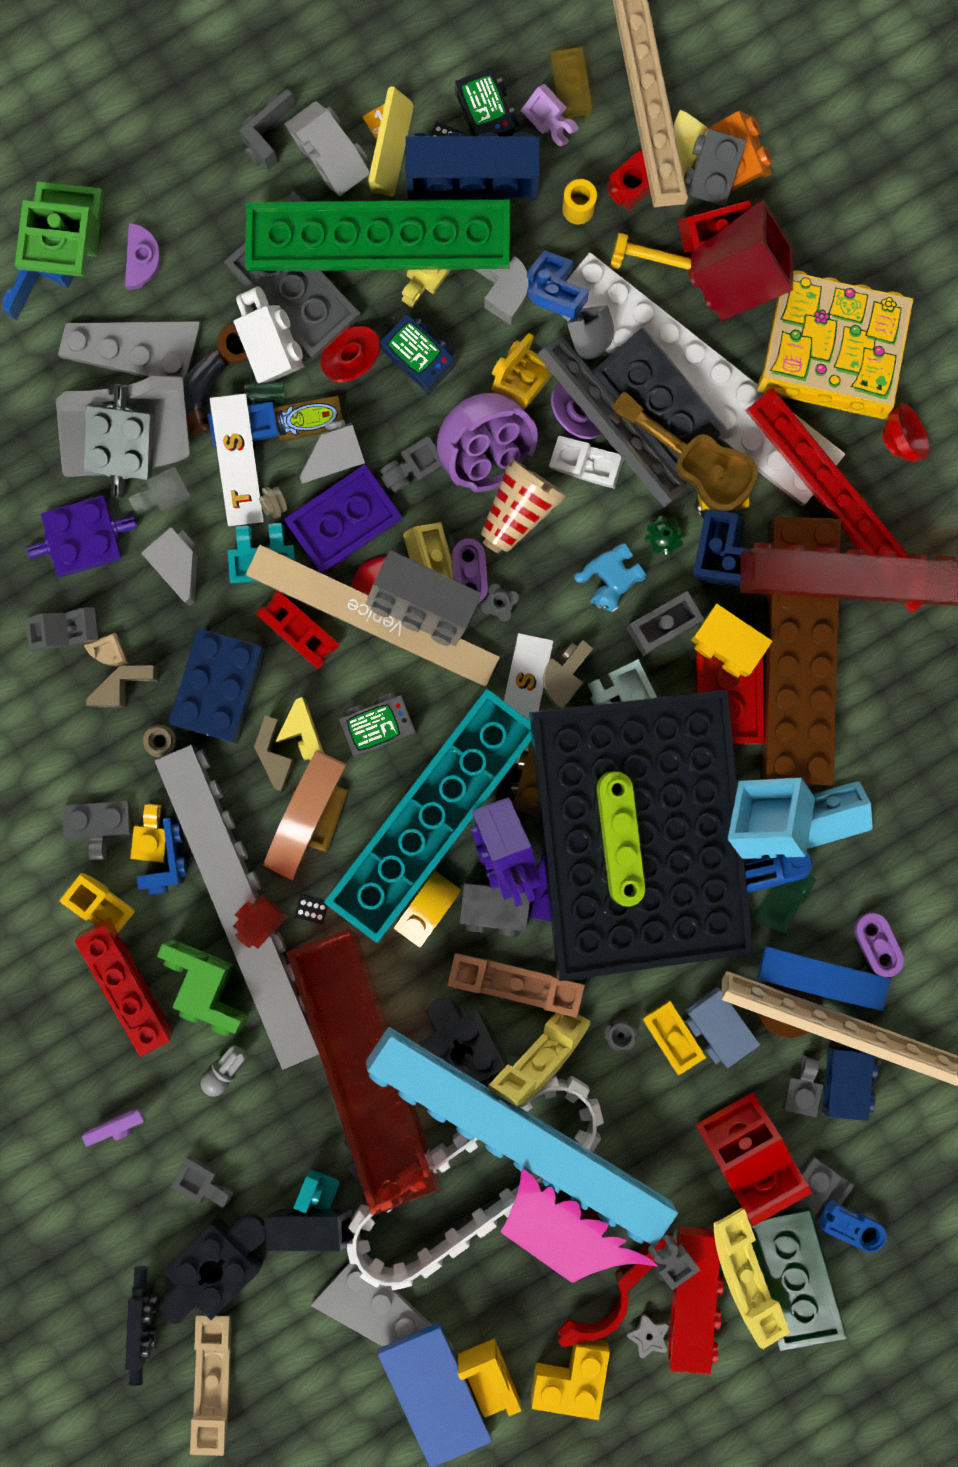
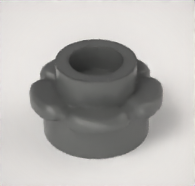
(624, 1043)

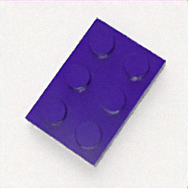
(343, 519)

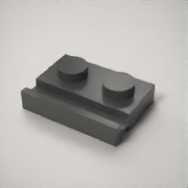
(825, 1186)

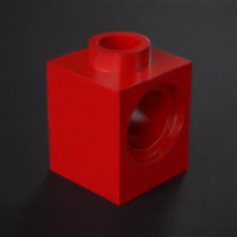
(623, 194)

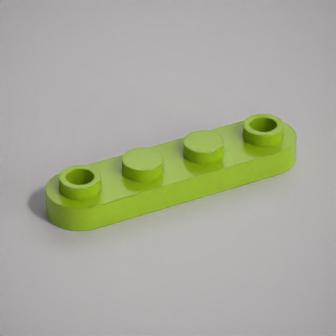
(620, 838)

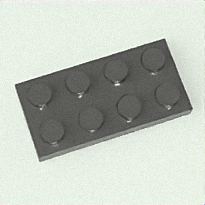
(309, 298)

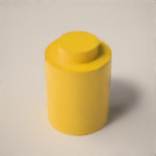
(579, 201)

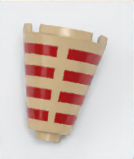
(518, 507)

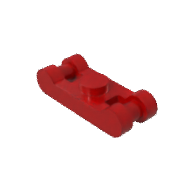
(297, 629)

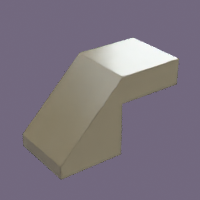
(113, 690)
(276, 766)

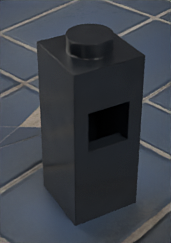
(308, 1231)

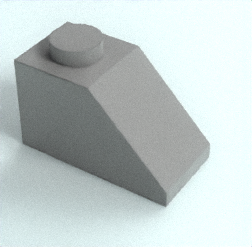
(333, 452)
(175, 562)

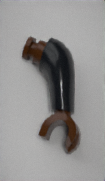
(203, 375)

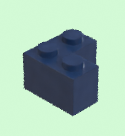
(719, 549)

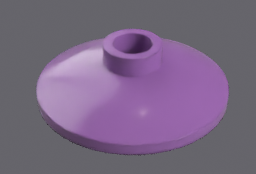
(571, 415)

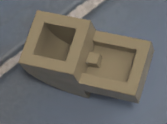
(559, 680)

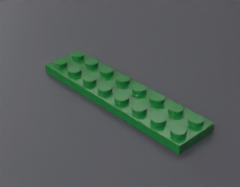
(377, 235)

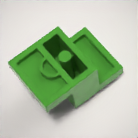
(59, 229)
(202, 987)

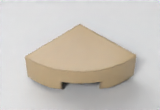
(107, 651)

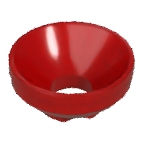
(905, 434)

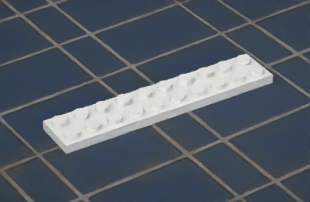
(712, 376)

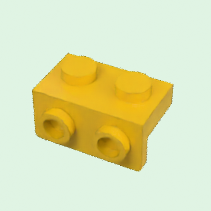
(521, 373)

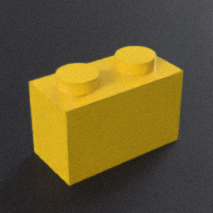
(730, 641)

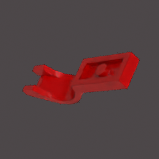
(576, 1333)

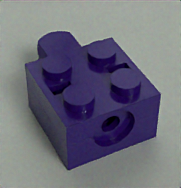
(505, 851)

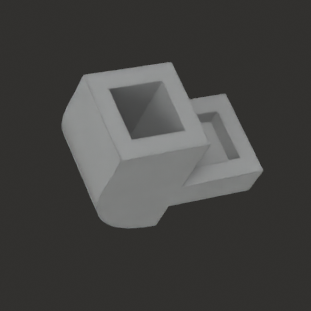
(509, 290)

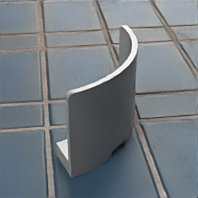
(155, 394)

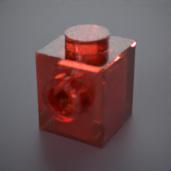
(258, 921)

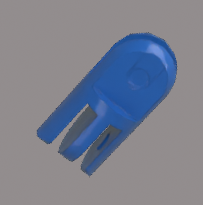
(783, 868)

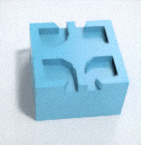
(771, 818)

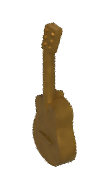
(717, 473)

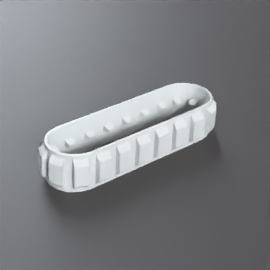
(484, 1221)

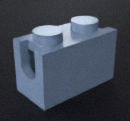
(721, 1027)

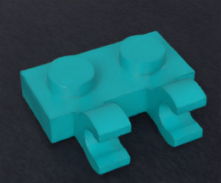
(240, 559)

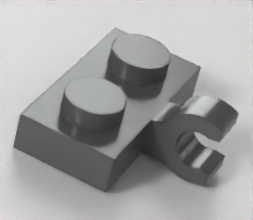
(96, 823)

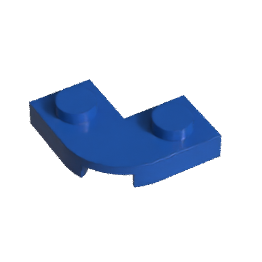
(549, 289)

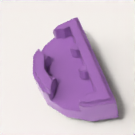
(142, 257)
(117, 1127)

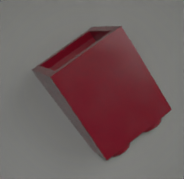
(744, 264)

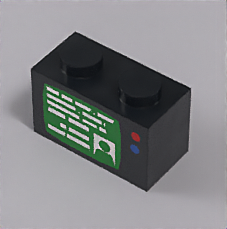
(484, 104)

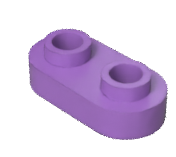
(471, 572)
(879, 943)

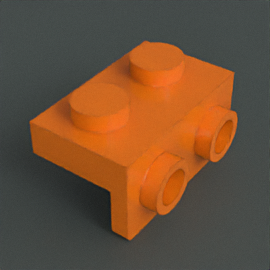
(755, 157)

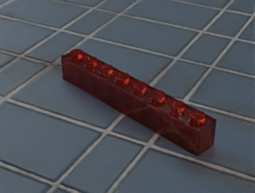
(849, 575)

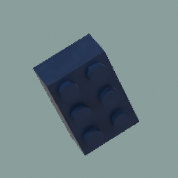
(217, 685)

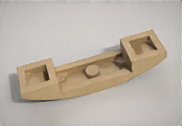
(211, 1385)

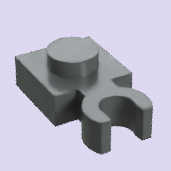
(673, 1263)

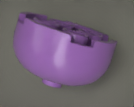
(481, 425)

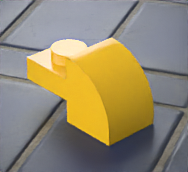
(95, 902)
(427, 909)

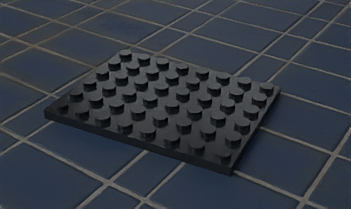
(684, 803)

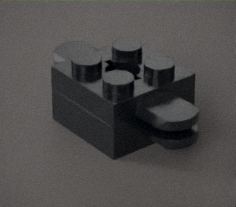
(464, 1041)
(213, 1268)

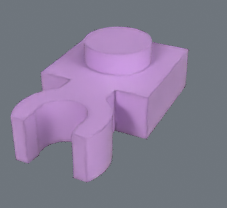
(546, 114)

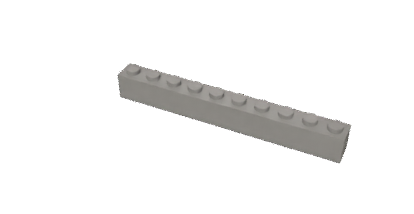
(230, 887)

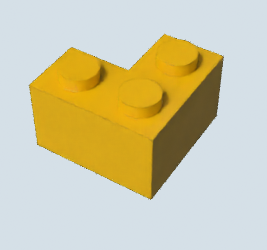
(573, 1389)

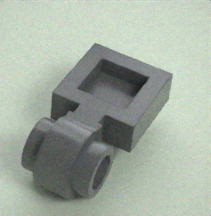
(419, 460)

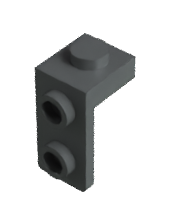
(255, 125)

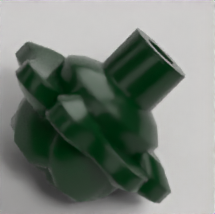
(664, 535)

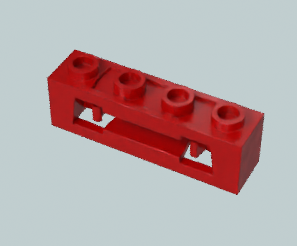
(124, 986)

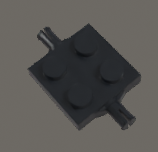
(140, 1330)

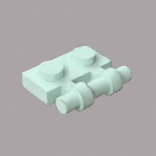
(628, 684)

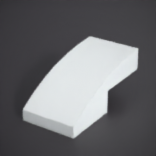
(586, 462)

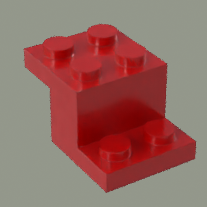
(753, 1159)

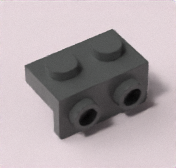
(714, 166)

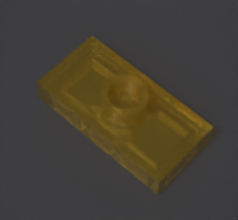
(571, 81)

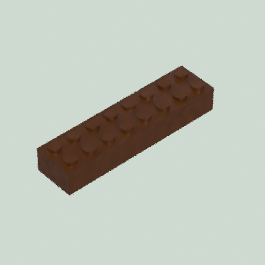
(800, 667)

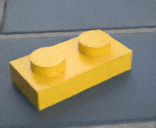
(673, 1037)

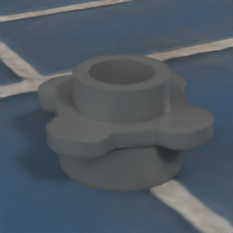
(503, 611)

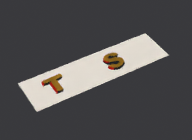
(236, 459)
(526, 675)

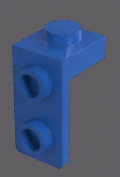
(17, 296)
(159, 882)

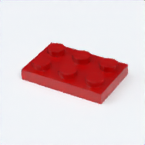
(744, 697)

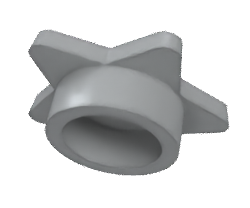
(646, 1327)

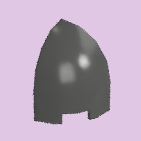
(592, 331)

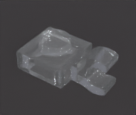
(165, 491)

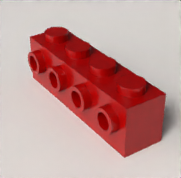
(694, 1306)

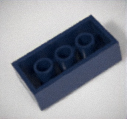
(472, 166)

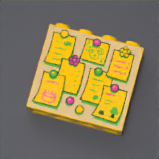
(837, 345)

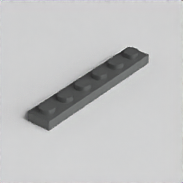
(621, 434)

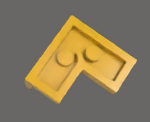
(489, 1379)

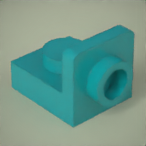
(316, 1191)

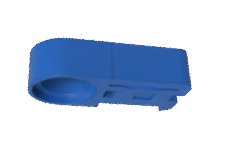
(850, 1227)

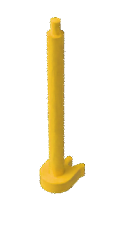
(623, 247)

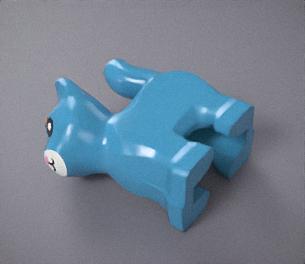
(613, 574)

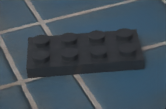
(661, 390)

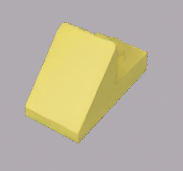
(300, 723)

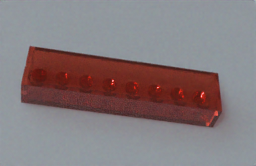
(347, 1026)

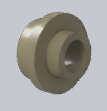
(273, 502)
(149, 740)

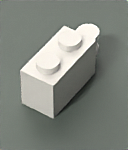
(267, 337)

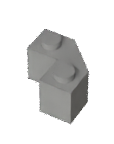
(325, 143)

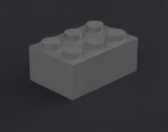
(422, 599)

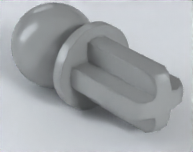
(215, 1081)

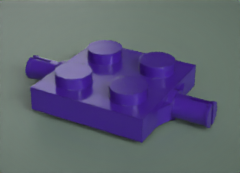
(81, 536)

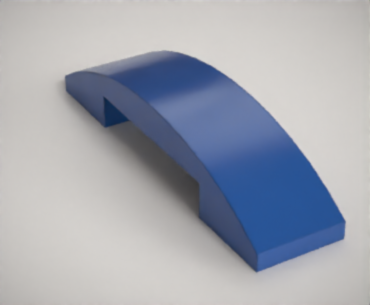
(823, 978)

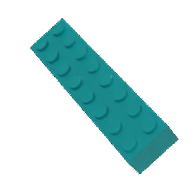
(431, 816)

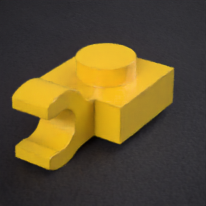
(149, 840)

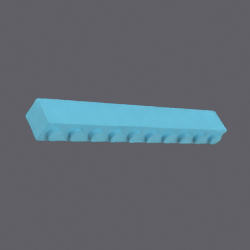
(520, 1136)

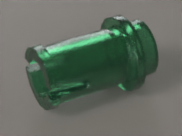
(264, 392)

